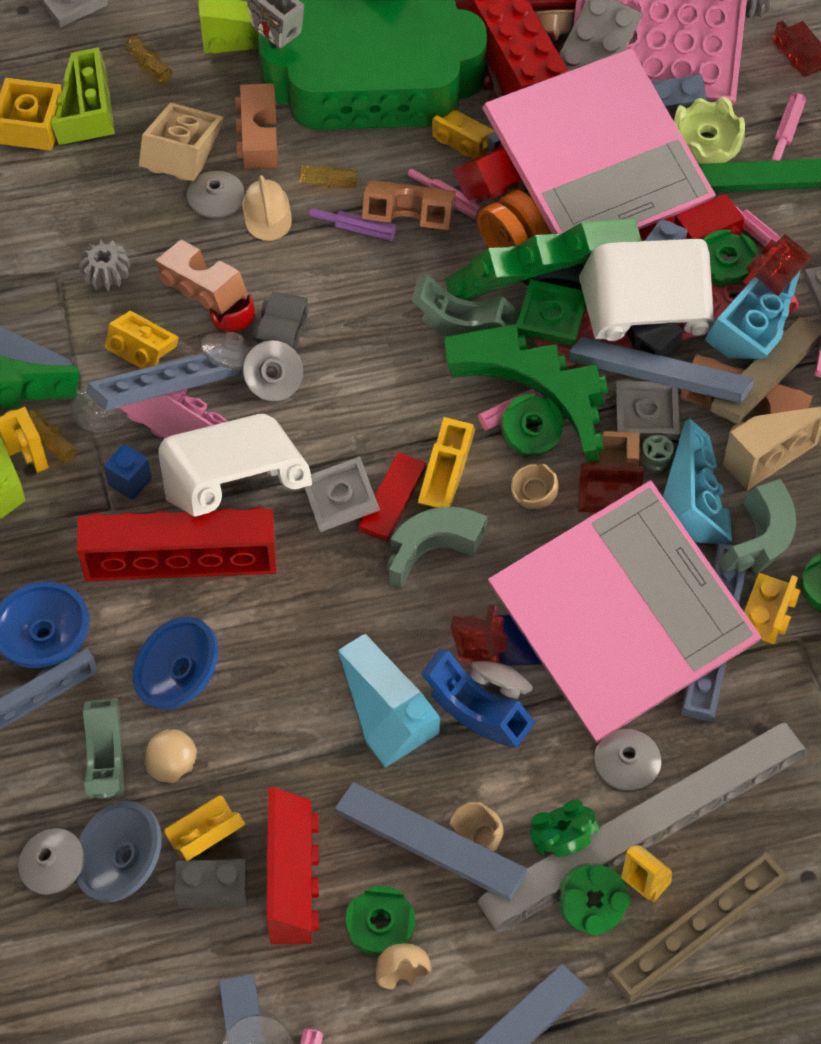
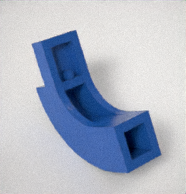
(473, 706)

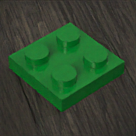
(551, 313)

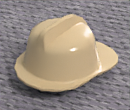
(555, 22)
(266, 210)

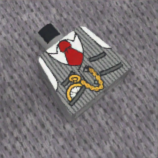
(277, 19)

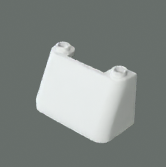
(648, 285)
(204, 458)

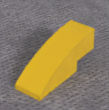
(446, 463)
(645, 873)

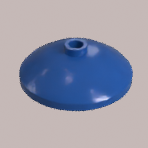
(39, 611)
(175, 663)

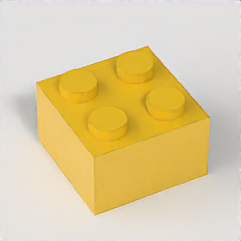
(28, 113)

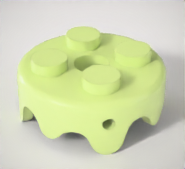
(715, 119)

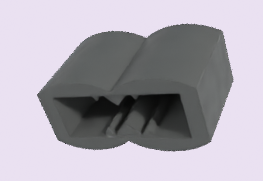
(282, 319)

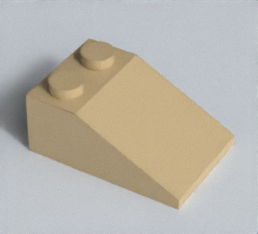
(179, 141)
(770, 443)

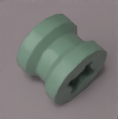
(655, 446)

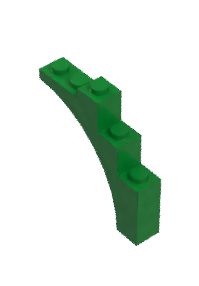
(537, 256)
(505, 355)
(35, 382)

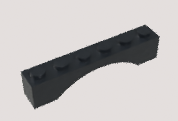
(652, 338)

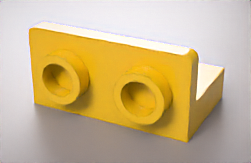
(461, 133)
(139, 340)
(21, 436)
(769, 605)
(203, 828)

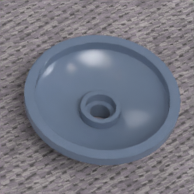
(119, 851)

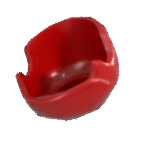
(236, 317)

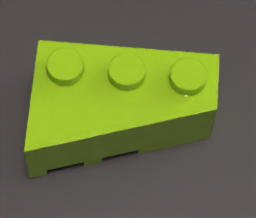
(85, 100)

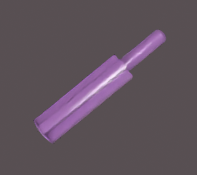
(356, 224)

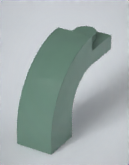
(457, 316)
(775, 528)
(433, 529)
(104, 749)

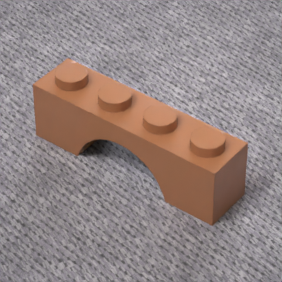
(776, 401)

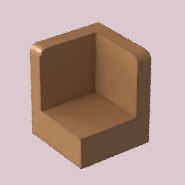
(620, 448)

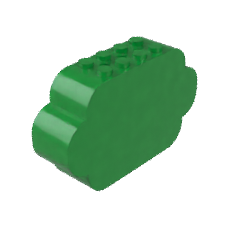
(377, 63)

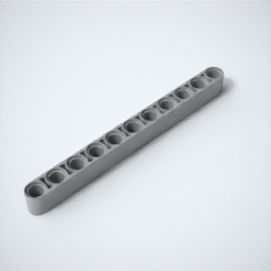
(651, 821)

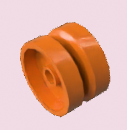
(511, 220)

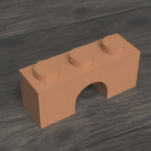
(258, 143)
(391, 200)
(186, 271)

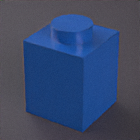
(127, 471)

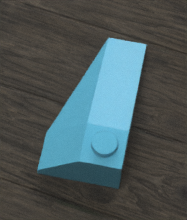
(752, 321)
(694, 490)
(388, 704)

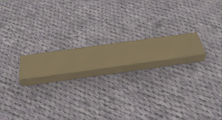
(768, 372)
(697, 927)

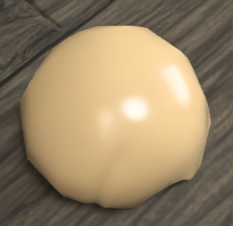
(535, 486)
(170, 755)
(478, 824)
(401, 963)

